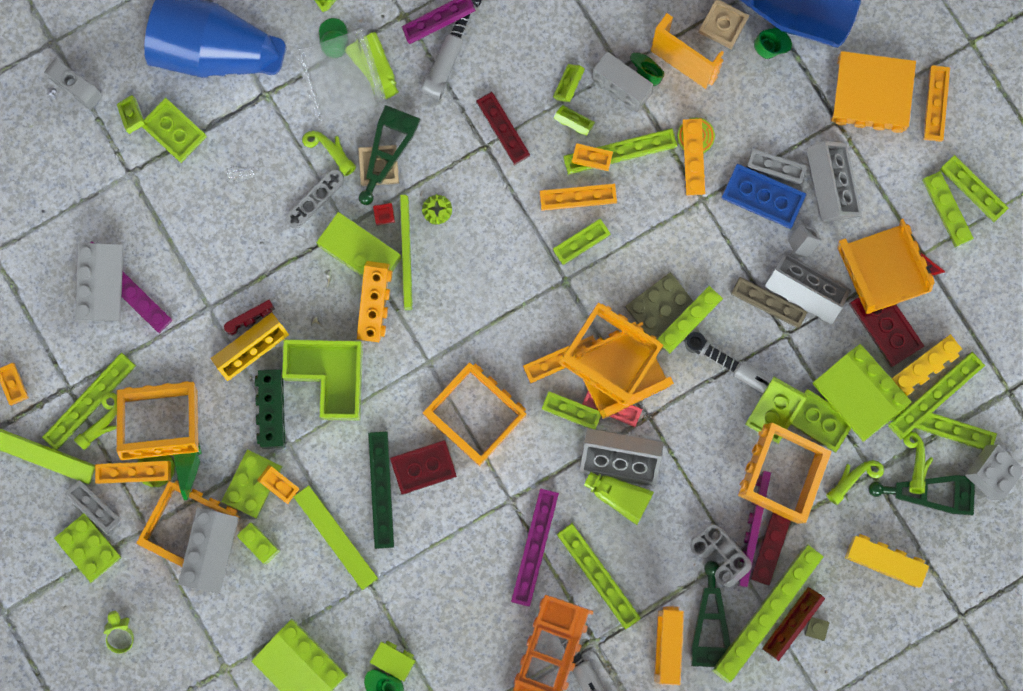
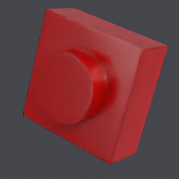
(384, 214)

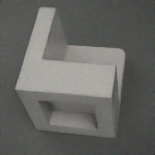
(804, 240)

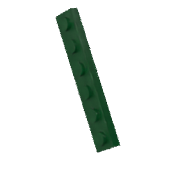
(381, 490)

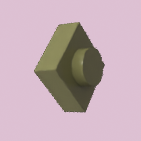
(817, 628)

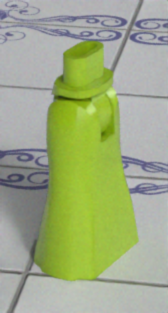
(383, 67)
(620, 495)

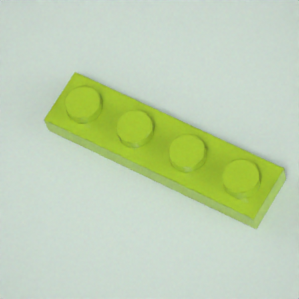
(974, 188)
(947, 209)
(689, 319)

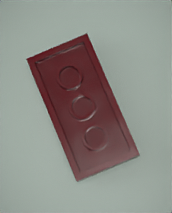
(889, 332)

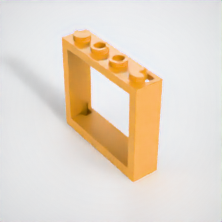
(594, 378)
(491, 384)
(157, 447)
(811, 483)
(158, 511)
(669, 646)

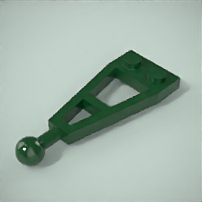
(399, 122)
(962, 499)
(709, 655)

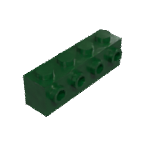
(271, 409)

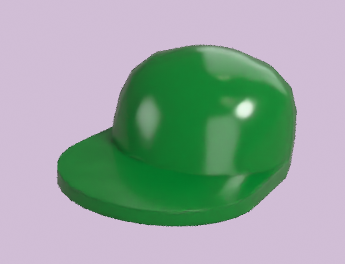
(331, 29)
(772, 43)
(647, 68)
(379, 681)

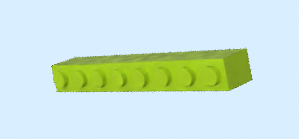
(767, 613)

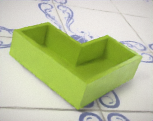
(335, 366)

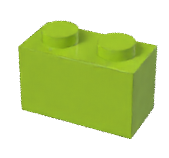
(258, 543)
(393, 661)

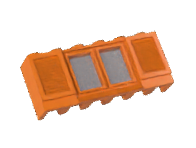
(552, 646)

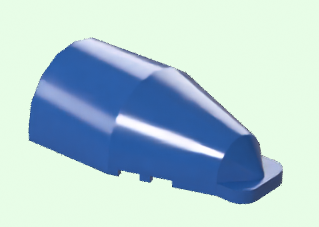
(815, 20)
(208, 41)

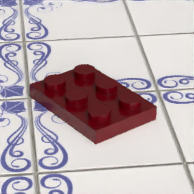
(423, 467)

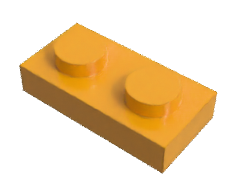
(592, 157)
(12, 384)
(278, 484)

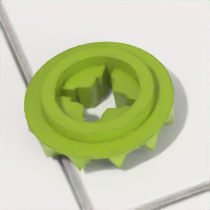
(443, 215)

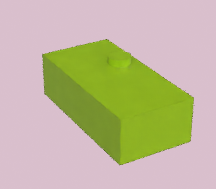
(355, 245)

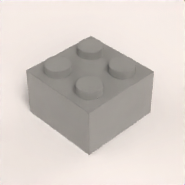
(994, 472)

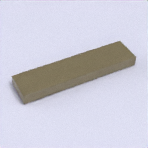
(769, 302)

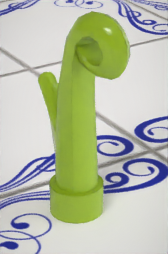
(335, 150)
(101, 426)
(920, 469)
(848, 479)

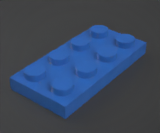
(764, 196)

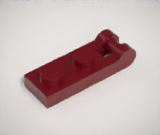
(249, 317)

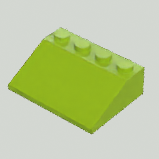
(862, 392)
(297, 662)

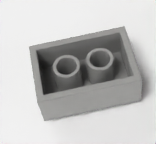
(622, 82)

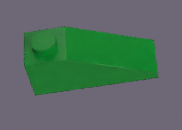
(186, 469)

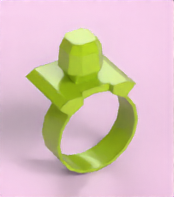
(116, 622)

